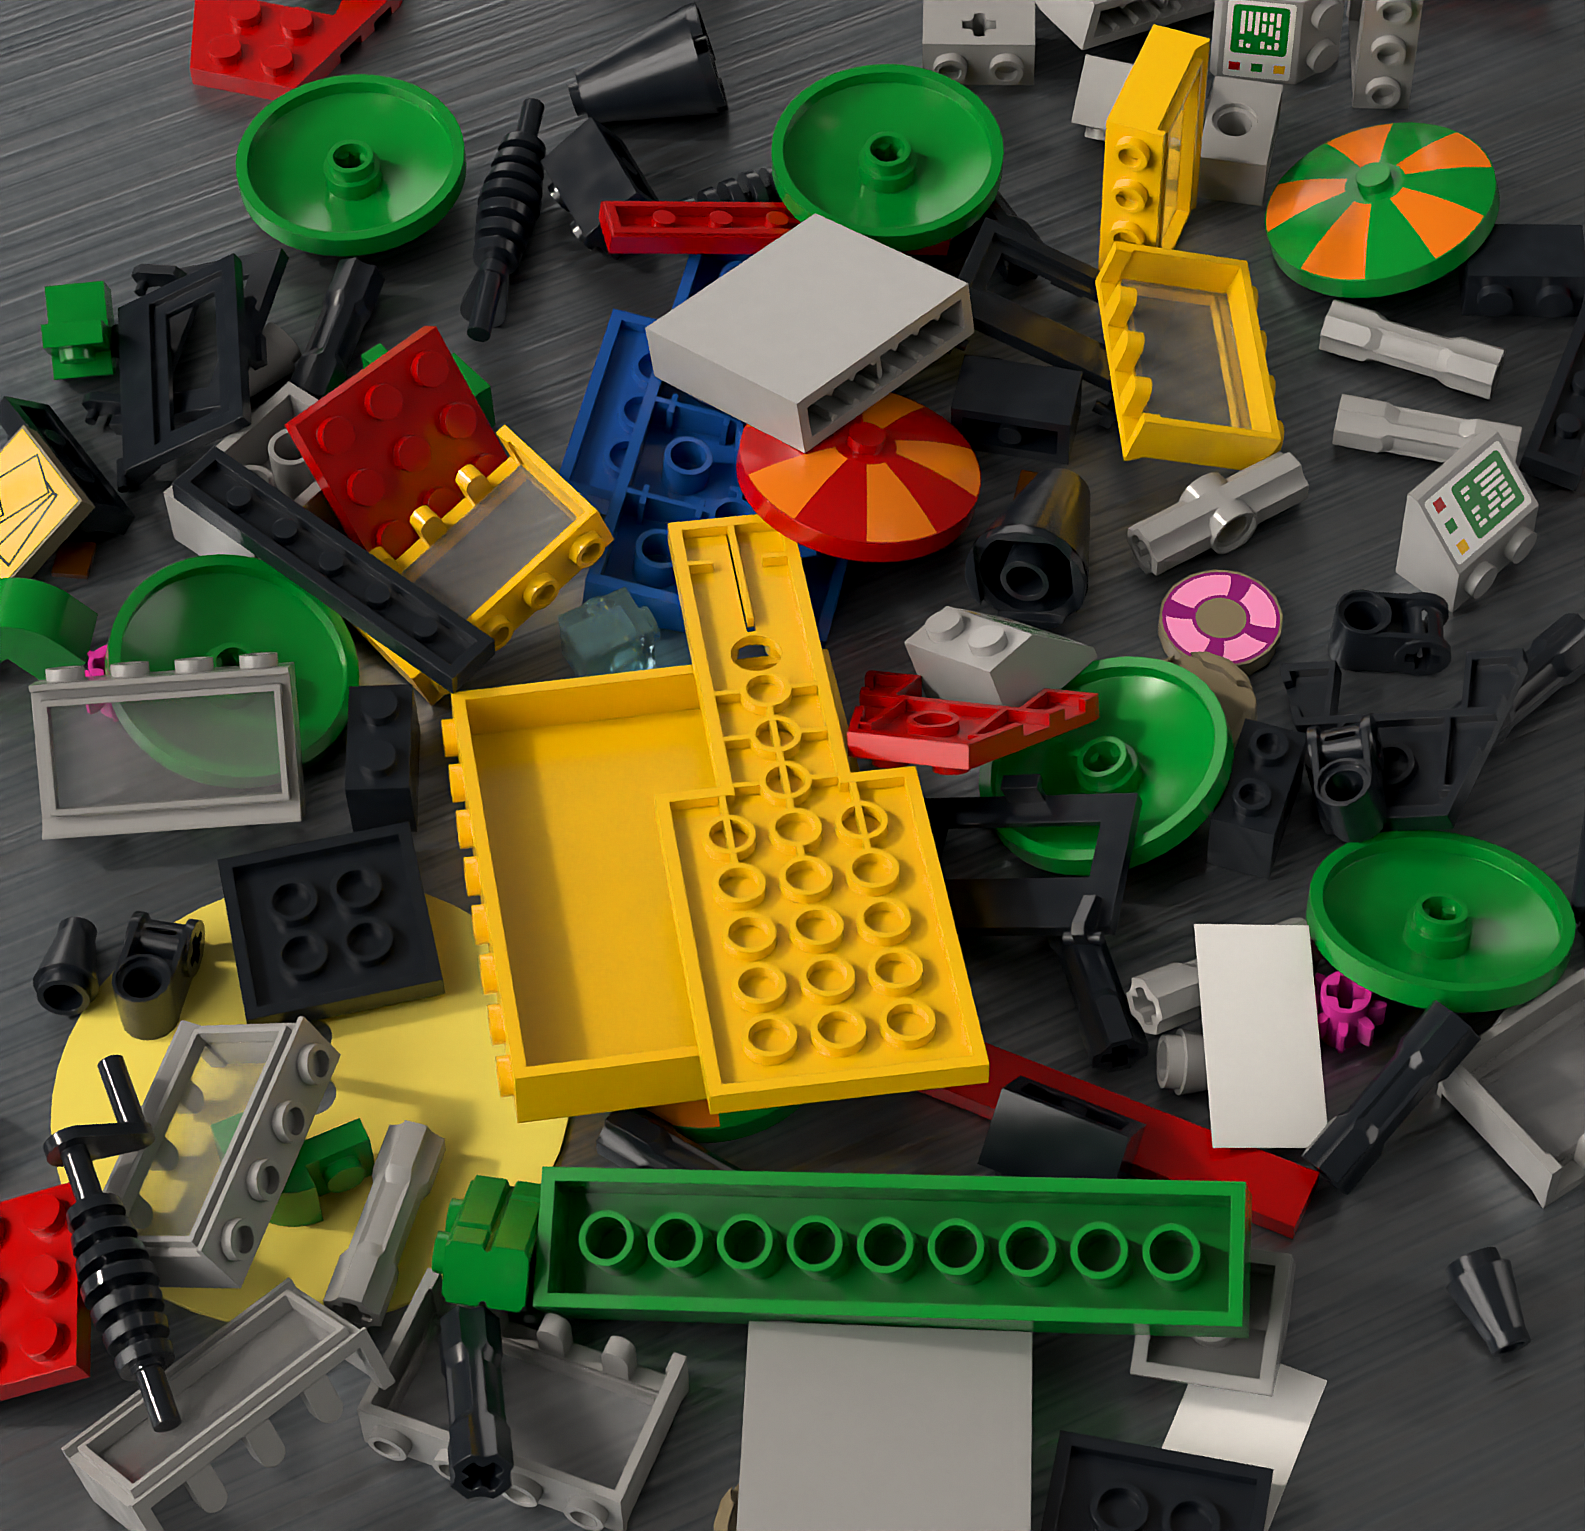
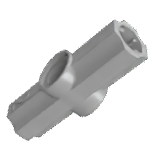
(1217, 513)

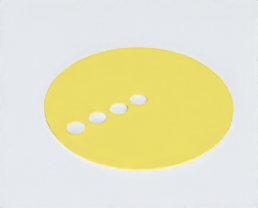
(396, 1064)

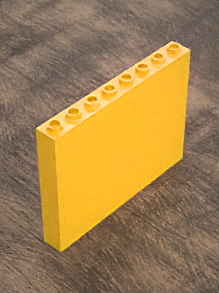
(578, 881)

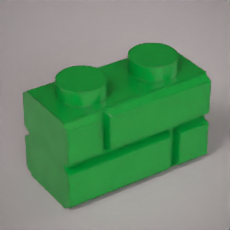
(490, 1244)

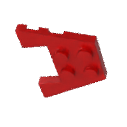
(274, 47)
(952, 736)

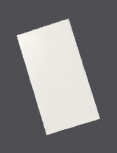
(1260, 1035)
(1249, 1426)

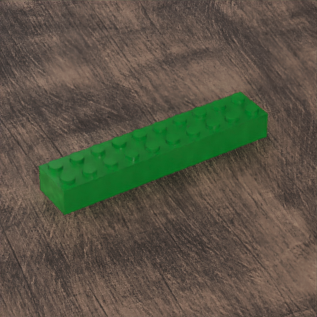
(896, 1250)

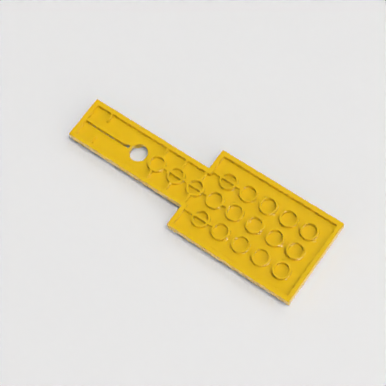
(797, 887)

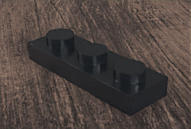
(110, 510)

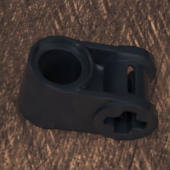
(1387, 630)
(1350, 778)
(156, 973)

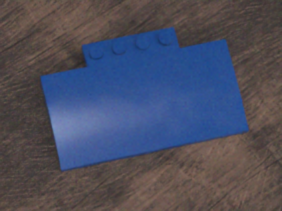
(660, 459)

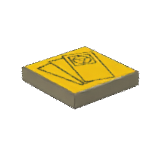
(36, 504)

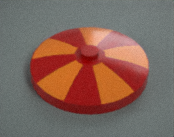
(873, 490)

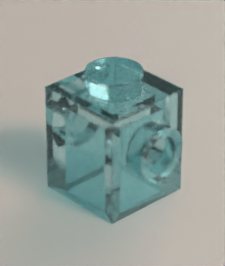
(609, 636)

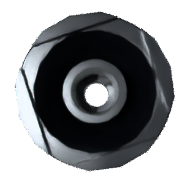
(653, 74)
(1036, 552)

